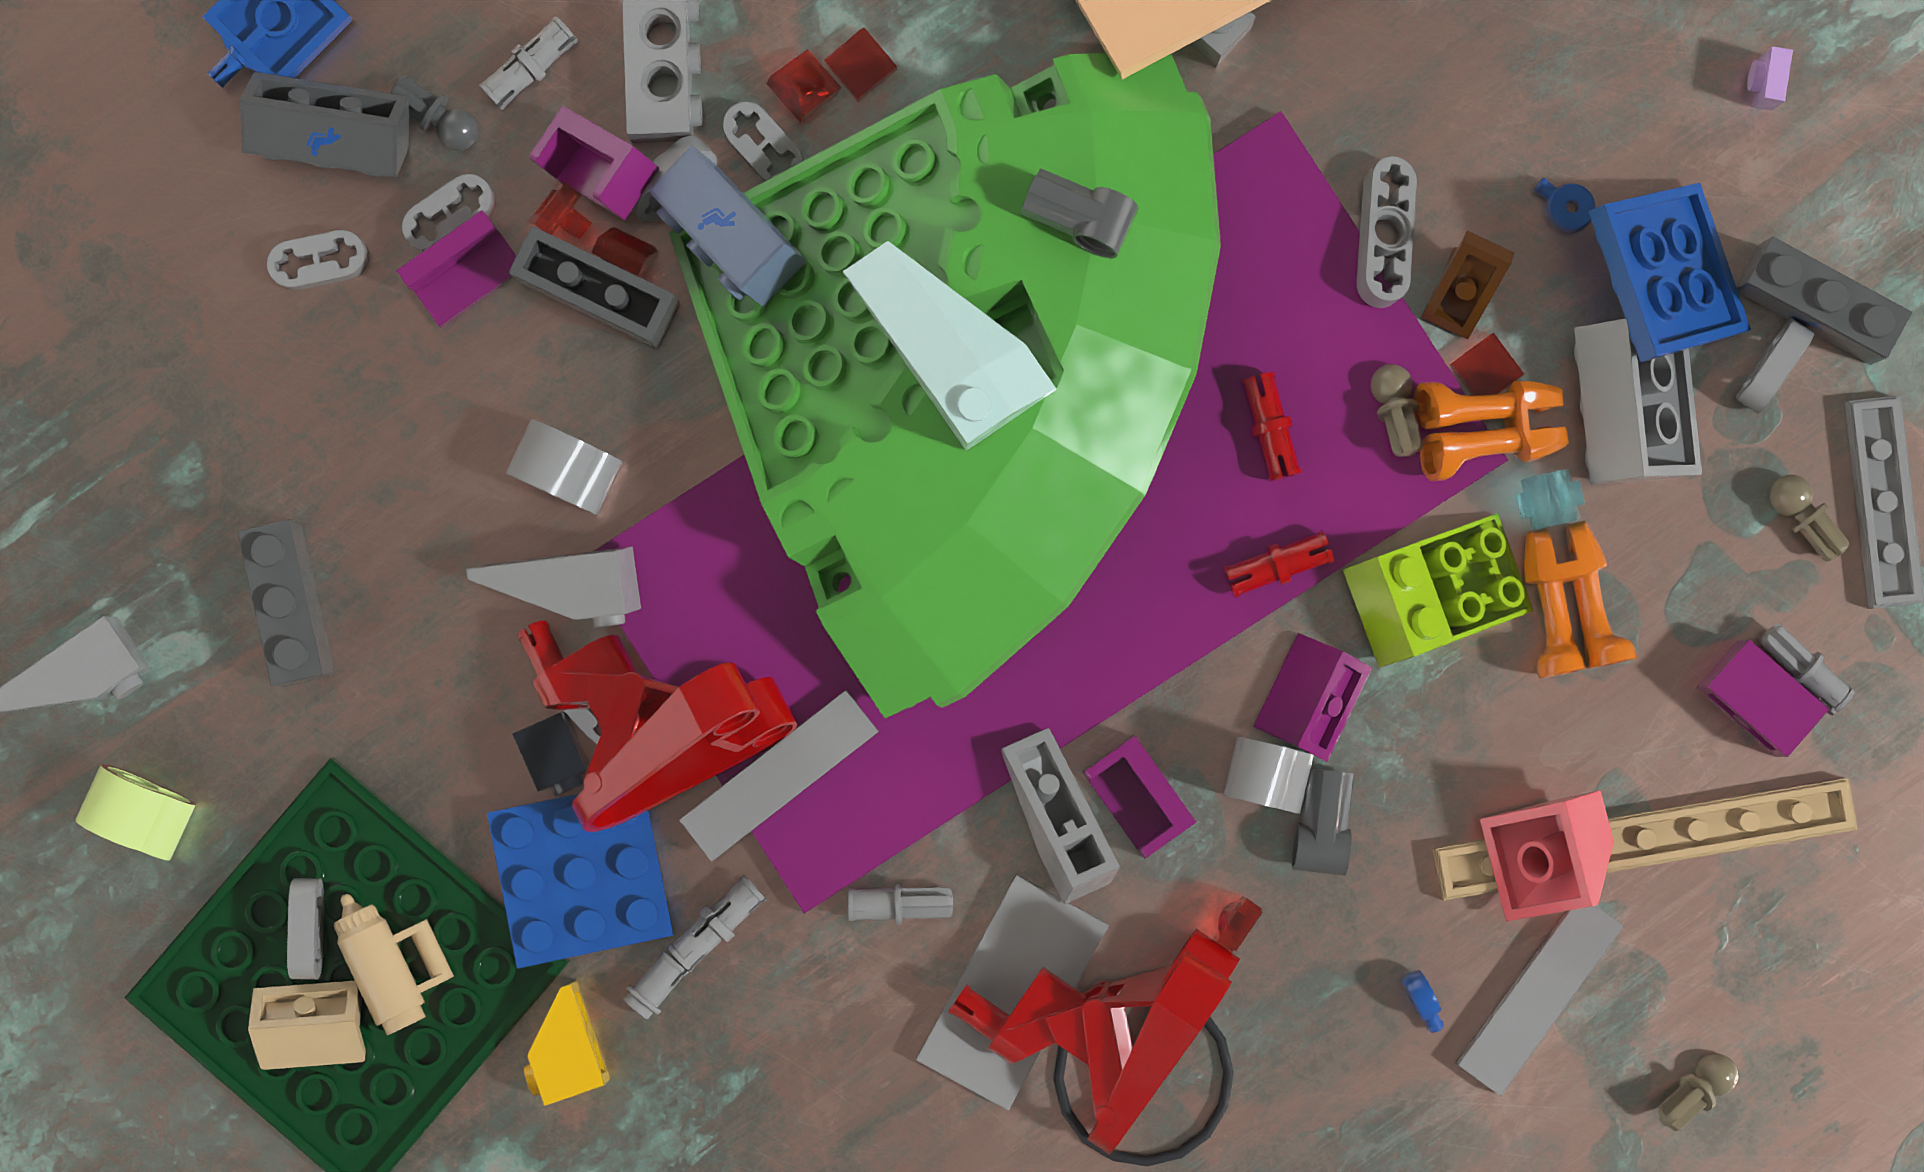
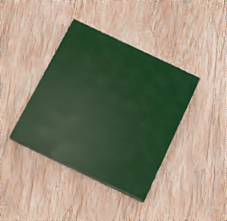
(358, 846)

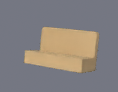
(307, 1025)

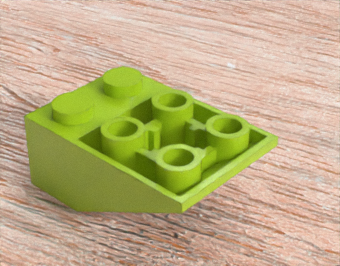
(1438, 590)

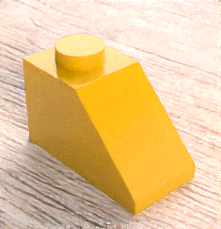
(565, 1051)

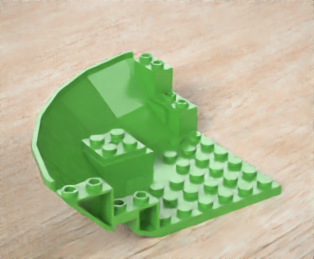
(850, 457)

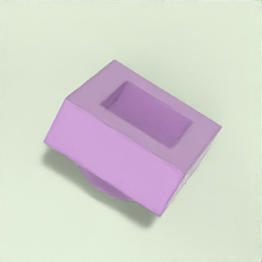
(1769, 78)

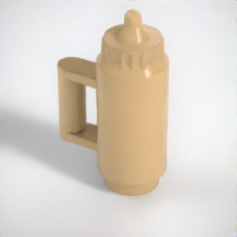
(381, 968)

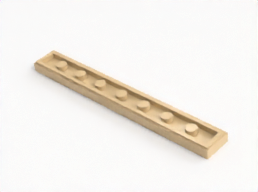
(1682, 832)

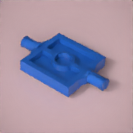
(273, 34)

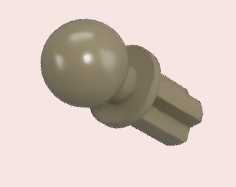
(1392, 386)
(1793, 497)
(1713, 1077)

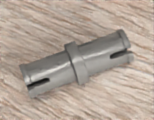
(528, 62)
(716, 923)

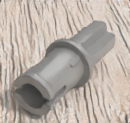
(1807, 669)
(900, 903)

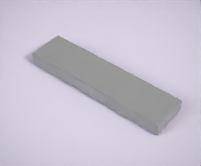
(1884, 502)
(778, 775)
(1538, 996)

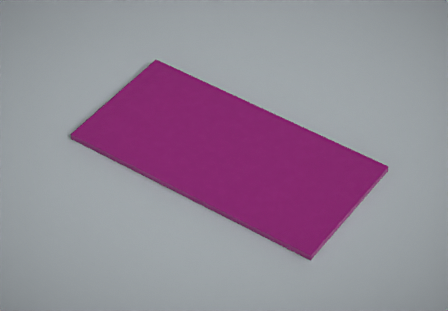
(1159, 598)

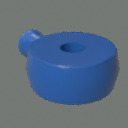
(1556, 205)
(1423, 1000)

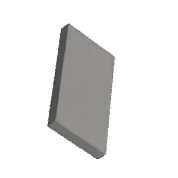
(1023, 936)

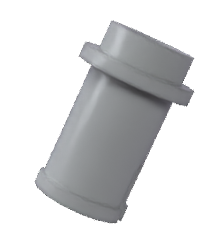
(655, 985)

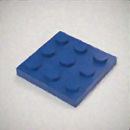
(1669, 271)
(574, 887)

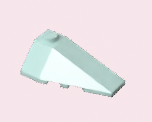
(956, 352)

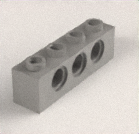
(654, 117)

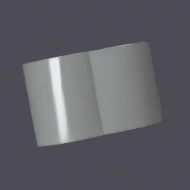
(564, 466)
(1268, 774)

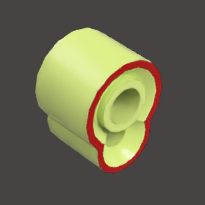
(135, 812)

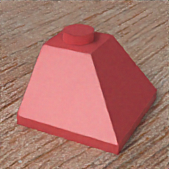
(1550, 855)

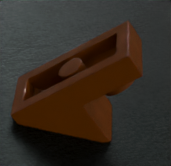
(1467, 284)

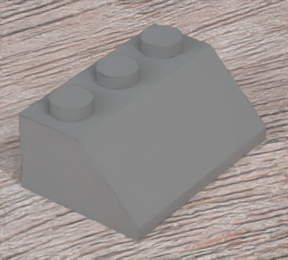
(1634, 411)

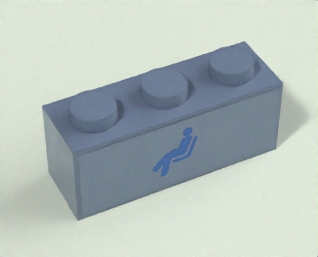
(725, 227)

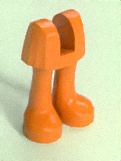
(1447, 451)
(1541, 569)

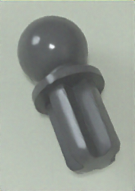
(455, 127)

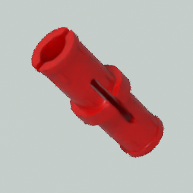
(1271, 426)
(1278, 564)

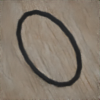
(1166, 1156)

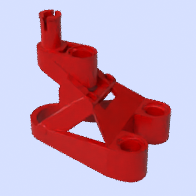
(653, 733)
(1097, 1030)

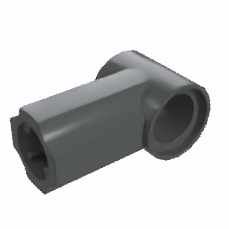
(1093, 218)
(1323, 835)

